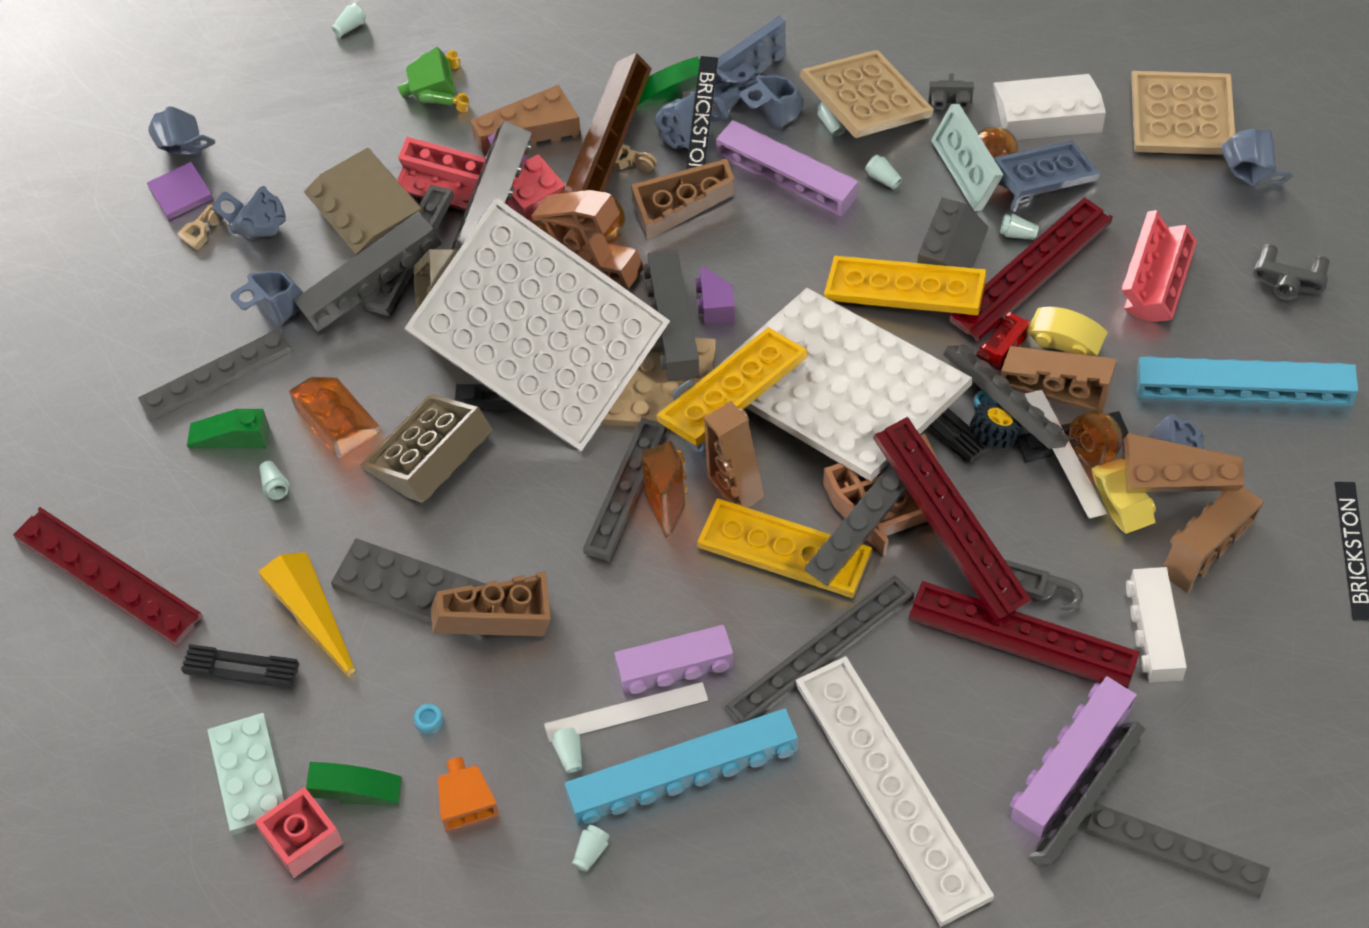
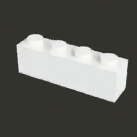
(1157, 625)

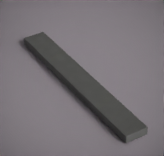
(820, 650)

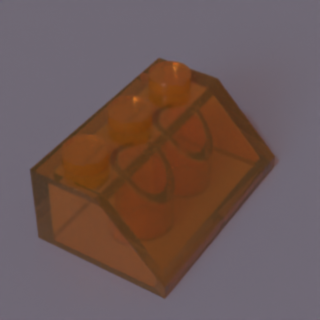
(333, 414)
(665, 484)

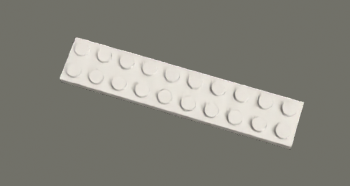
(894, 792)

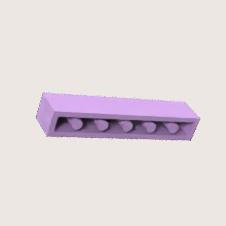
(787, 168)
(1072, 757)

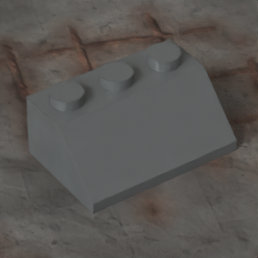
(953, 236)

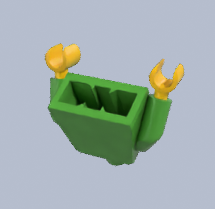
(432, 80)

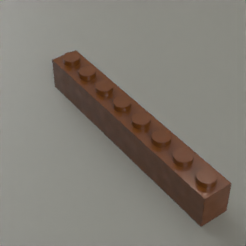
(609, 125)

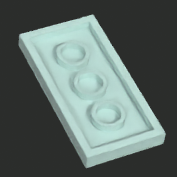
(967, 157)
(246, 771)

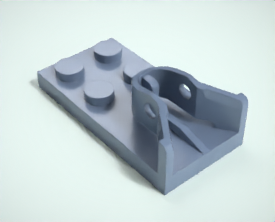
(748, 59)
(1044, 170)

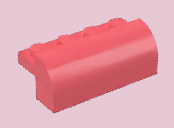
(439, 166)
(1158, 269)

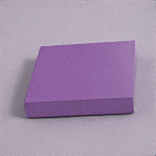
(179, 190)

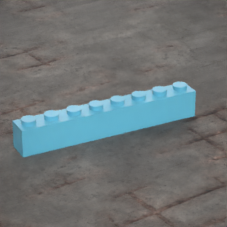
(1246, 381)
(681, 767)

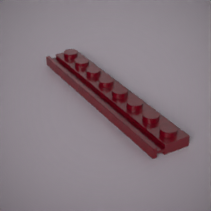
(1034, 267)
(952, 519)
(108, 576)
(1024, 635)

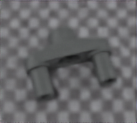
(1290, 279)

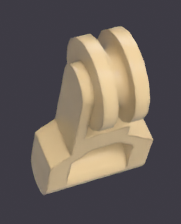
(644, 161)
(208, 216)

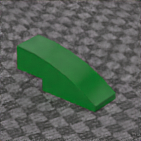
(670, 83)
(353, 784)

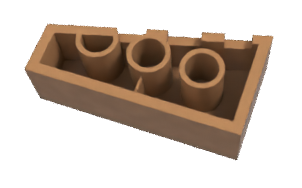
(544, 114)
(680, 196)
(1062, 376)
(732, 456)
(1173, 467)
(1210, 535)
(496, 608)

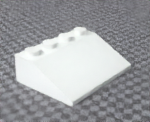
(1050, 106)

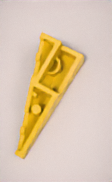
(299, 590)

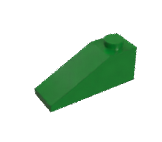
(230, 430)

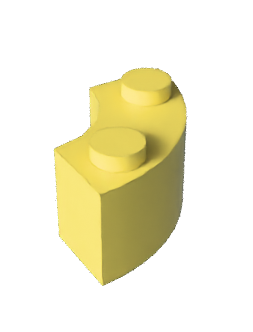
(1066, 331)
(1126, 509)

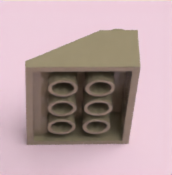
(361, 200)
(428, 446)

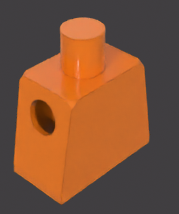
(464, 796)

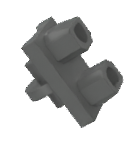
(950, 92)

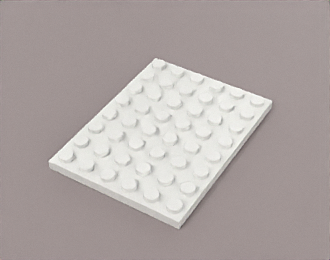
(537, 324)
(852, 383)

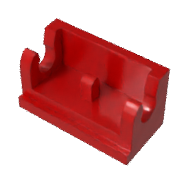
(1006, 335)

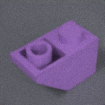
(717, 298)

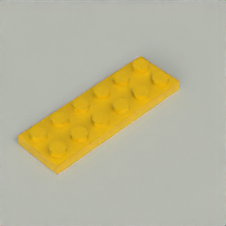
(906, 285)
(737, 380)
(775, 545)

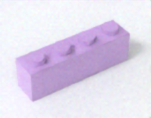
(674, 659)

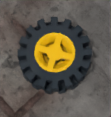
(995, 425)

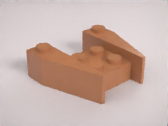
(579, 224)
(847, 490)

